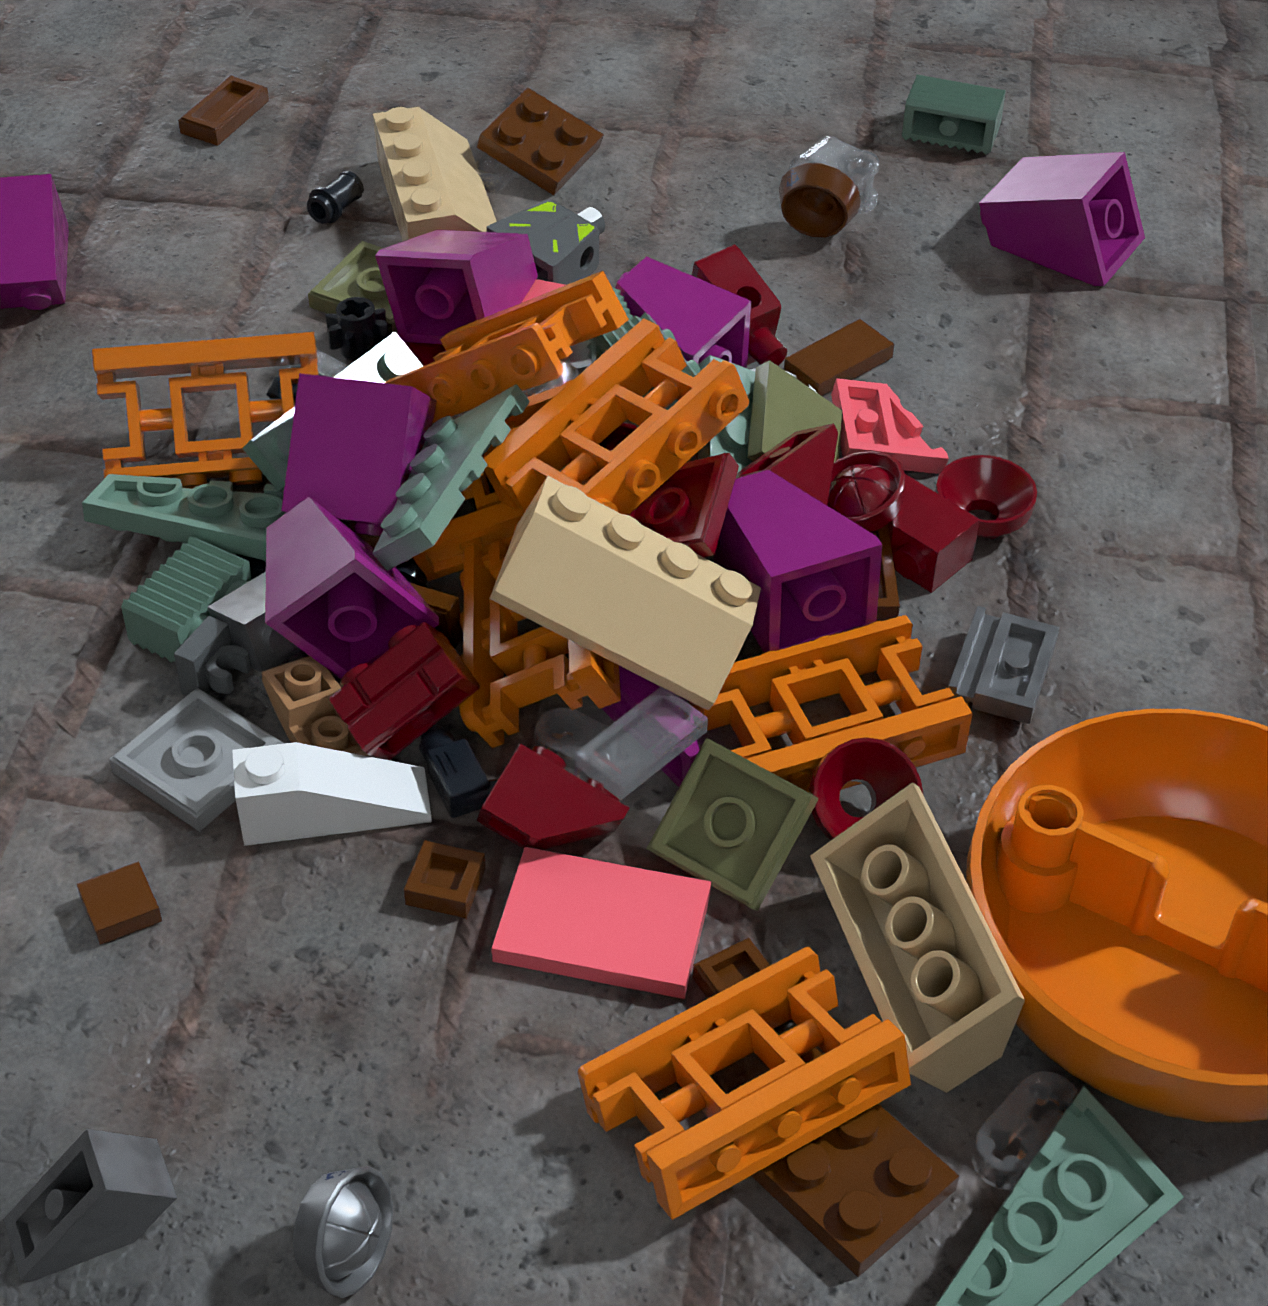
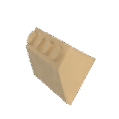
(429, 174)
(626, 592)
(921, 940)

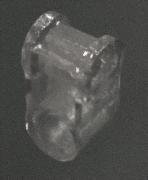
(849, 161)

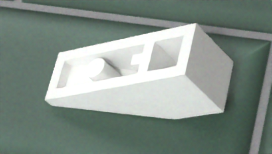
(322, 791)

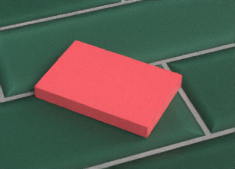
(602, 922)

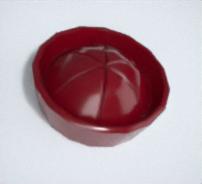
(867, 488)

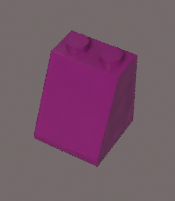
(1067, 214)
(32, 243)
(453, 279)
(696, 312)
(354, 446)
(808, 559)
(333, 592)

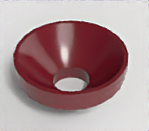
(992, 486)
(866, 760)

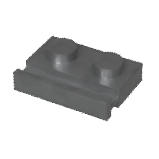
(1004, 664)

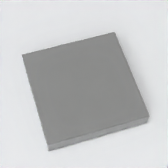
(188, 758)

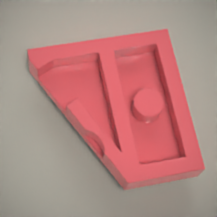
(879, 423)

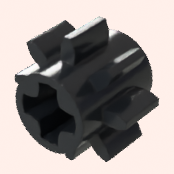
(356, 327)

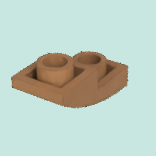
(303, 707)

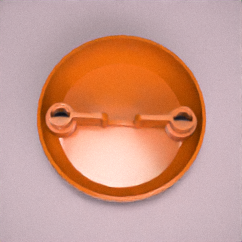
(1136, 906)

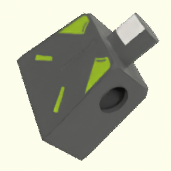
(560, 240)

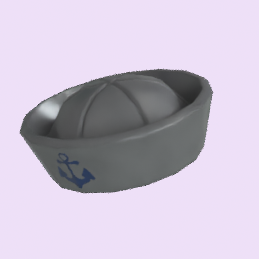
(344, 1229)

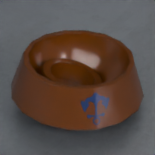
(818, 199)

